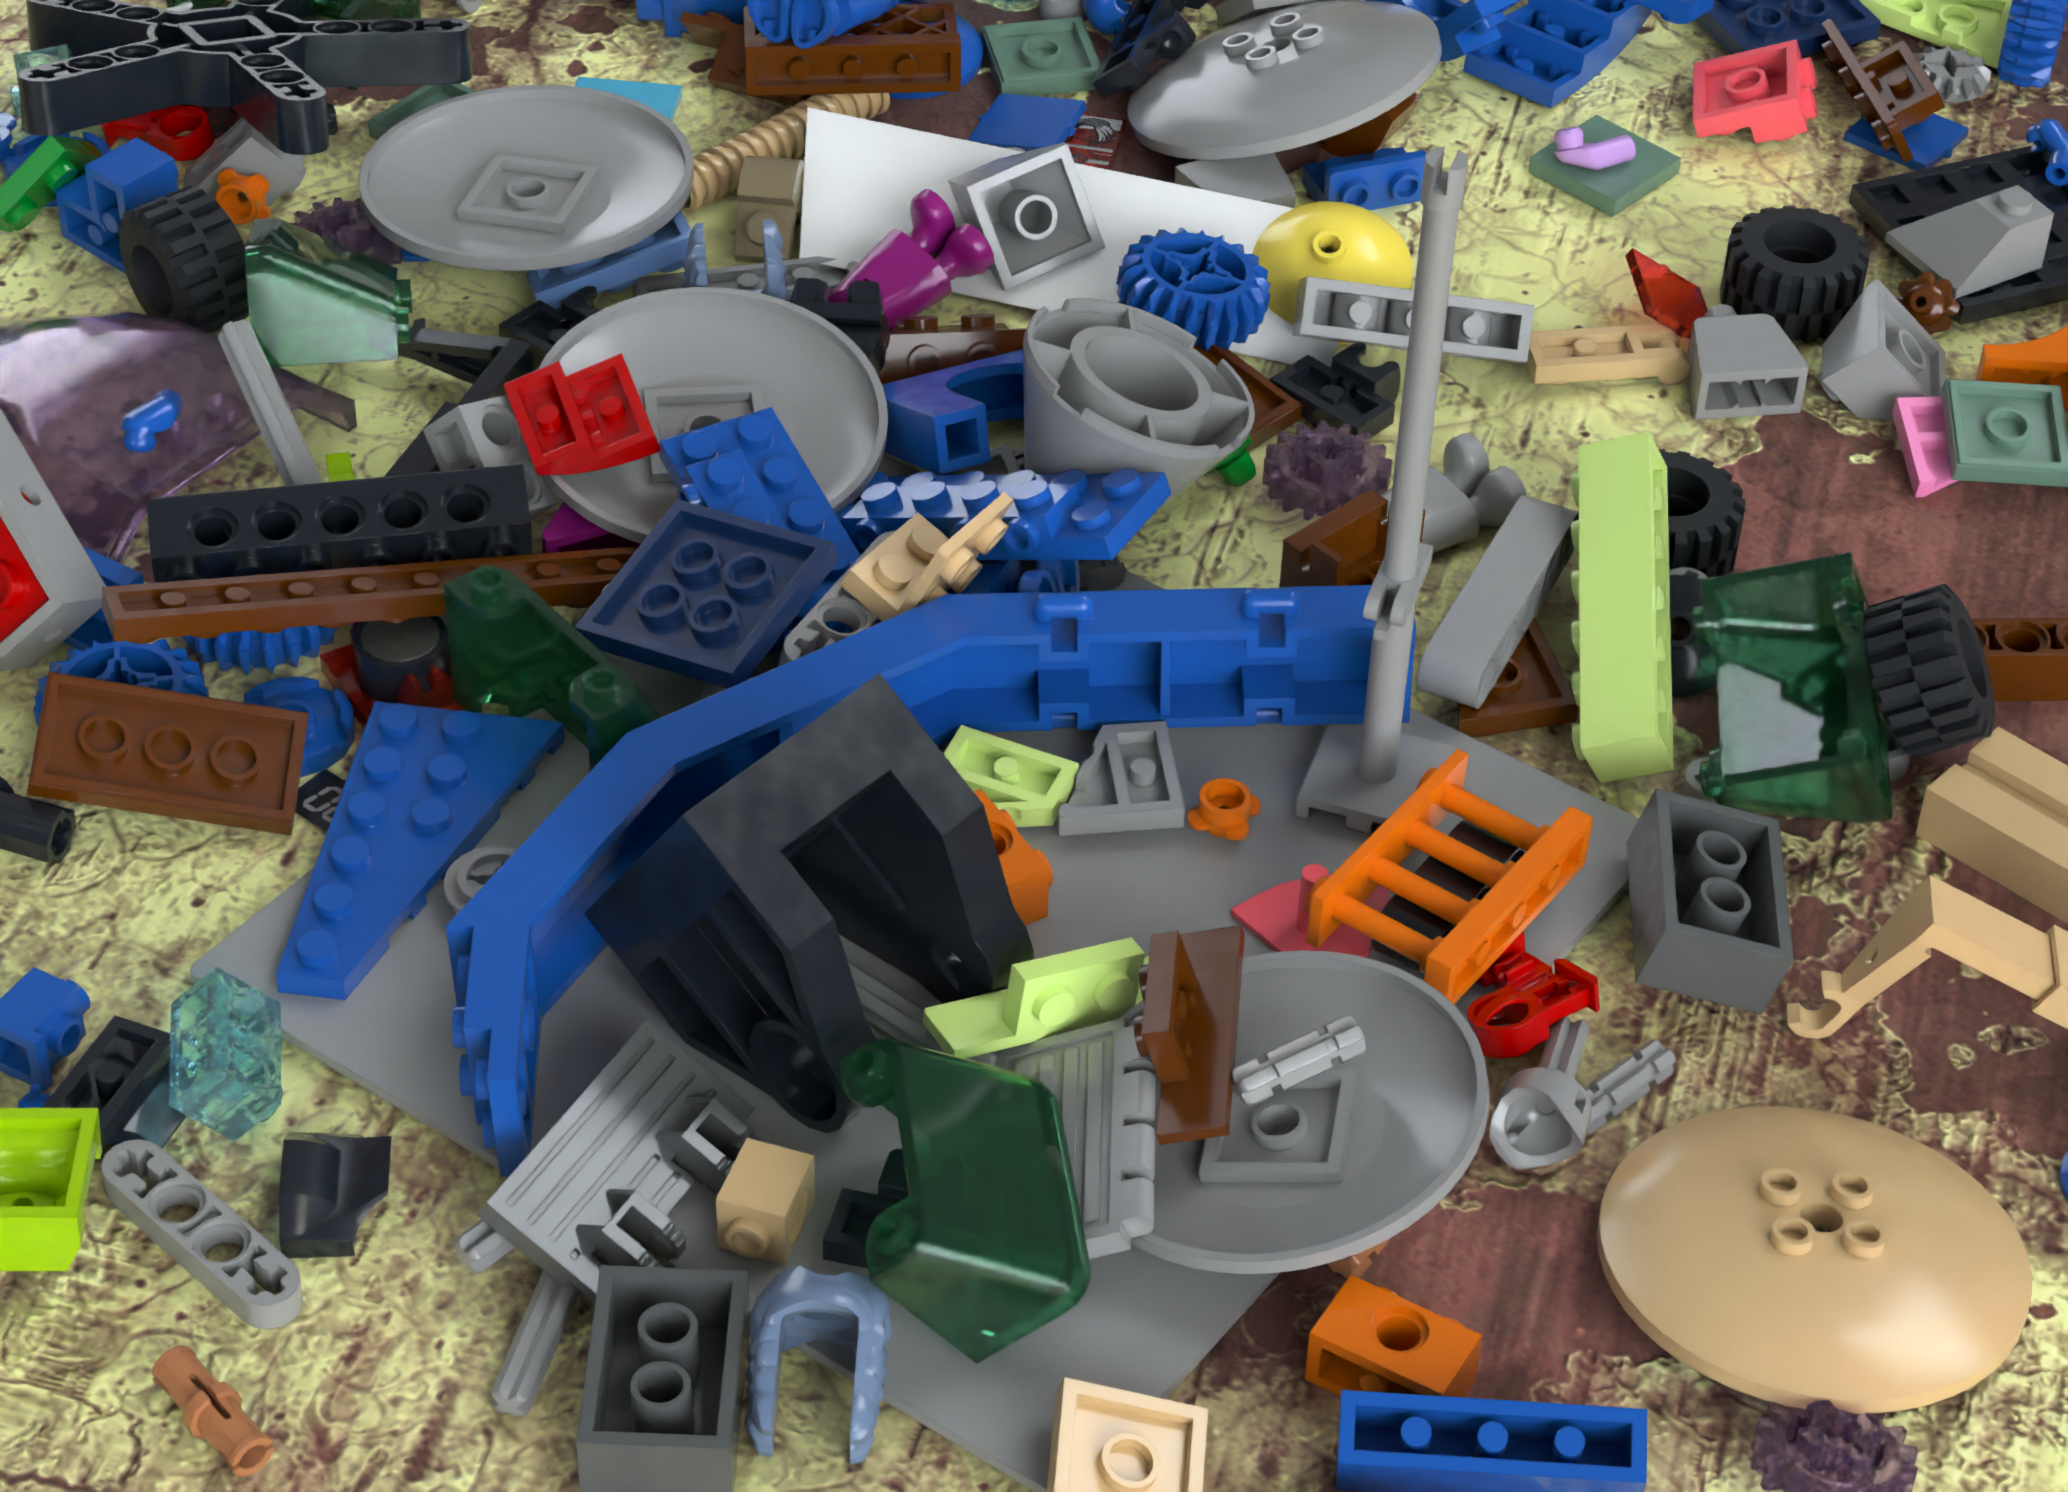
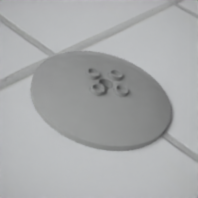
(1285, 79)
(526, 177)
(713, 359)
(1370, 1135)

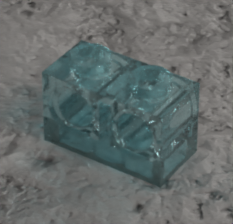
(225, 1054)

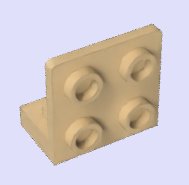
(922, 563)

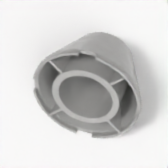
(1126, 392)

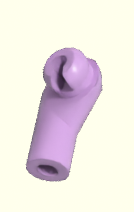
(1592, 155)

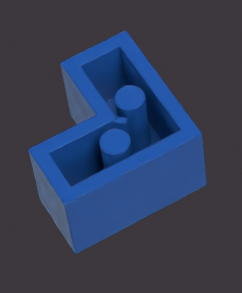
(111, 186)

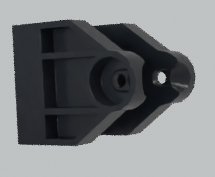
(823, 837)

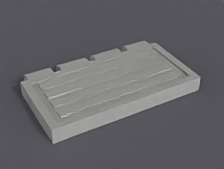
(1107, 1121)

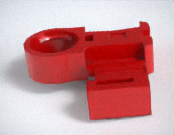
(160, 130)
(1528, 999)

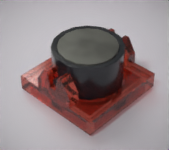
(393, 665)

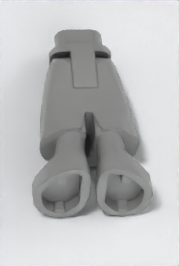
(1465, 494)

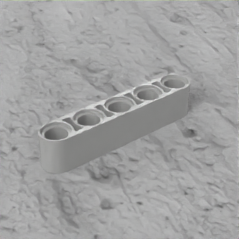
(1498, 603)

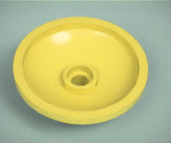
(1364, 244)

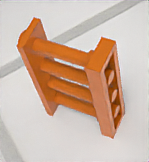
(1482, 926)

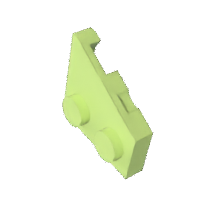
(1013, 775)

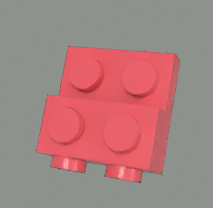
(1755, 89)

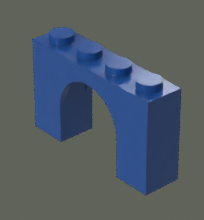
(944, 414)

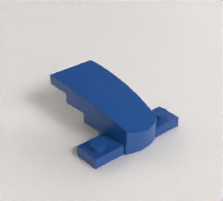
(1563, 44)

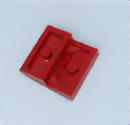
(581, 418)

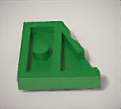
(35, 181)

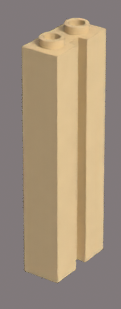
(2005, 818)

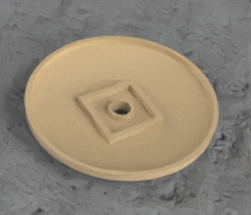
(1880, 1316)

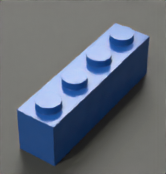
(1487, 1445)

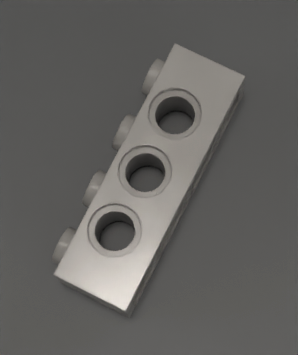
(1383, 317)

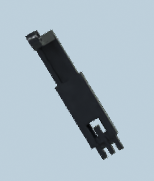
(470, 357)

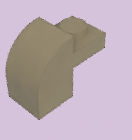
(771, 191)

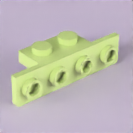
(1043, 1000)

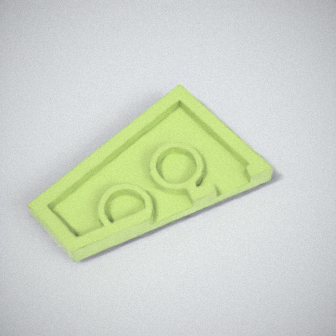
(1955, 23)

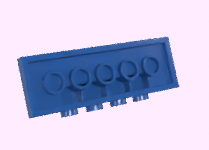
(758, 474)
(1050, 517)

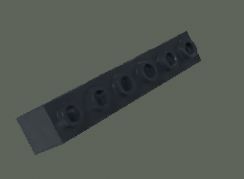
(341, 524)

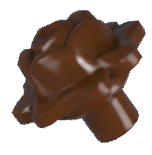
(1929, 302)

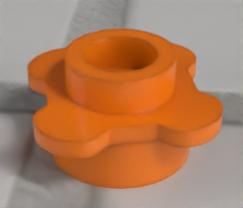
(234, 204)
(1224, 809)

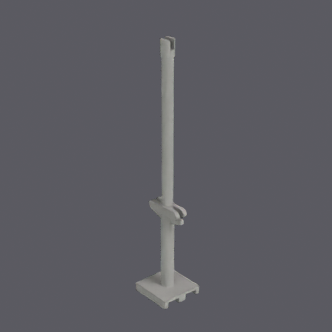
(1372, 765)

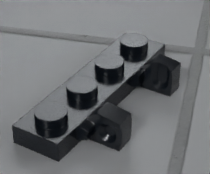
(1146, 34)

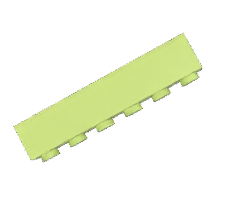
(1622, 609)

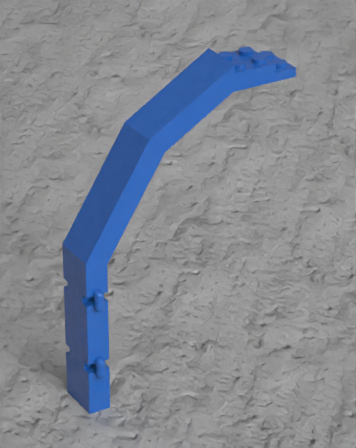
(952, 663)

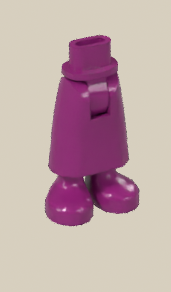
(903, 263)

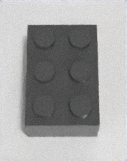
(1708, 901)
(664, 1380)

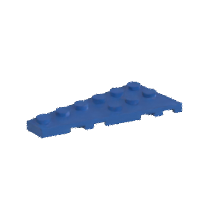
(410, 807)

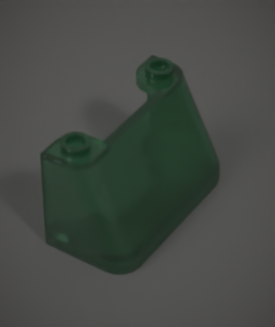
(322, 299)
(528, 657)
(1794, 694)
(992, 1203)

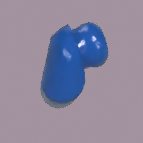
(2053, 137)

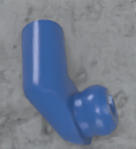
(151, 417)

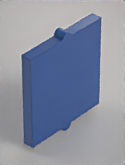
(1028, 121)
(1927, 140)

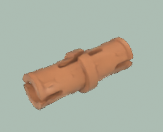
(212, 1410)

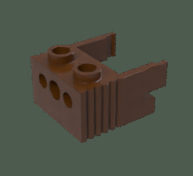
(1340, 546)

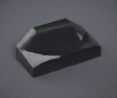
(127, 1081)
(328, 1190)

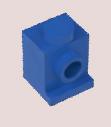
(40, 1025)

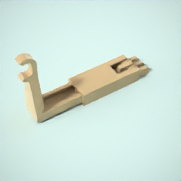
(1959, 927)

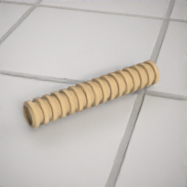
(779, 137)

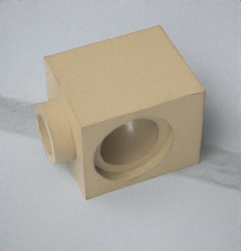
(765, 1201)

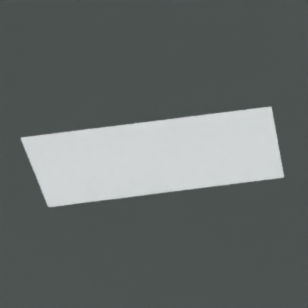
(868, 172)

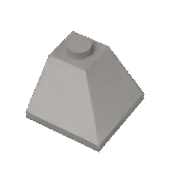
(1029, 212)
(1978, 240)
(1880, 356)

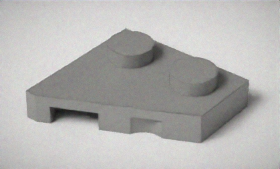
(1125, 783)

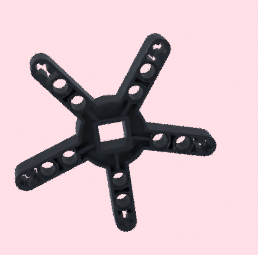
(249, 56)

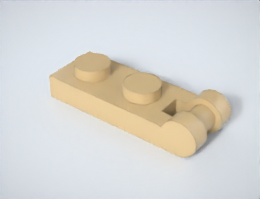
(1606, 354)

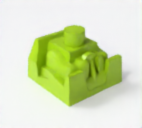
(44, 1184)

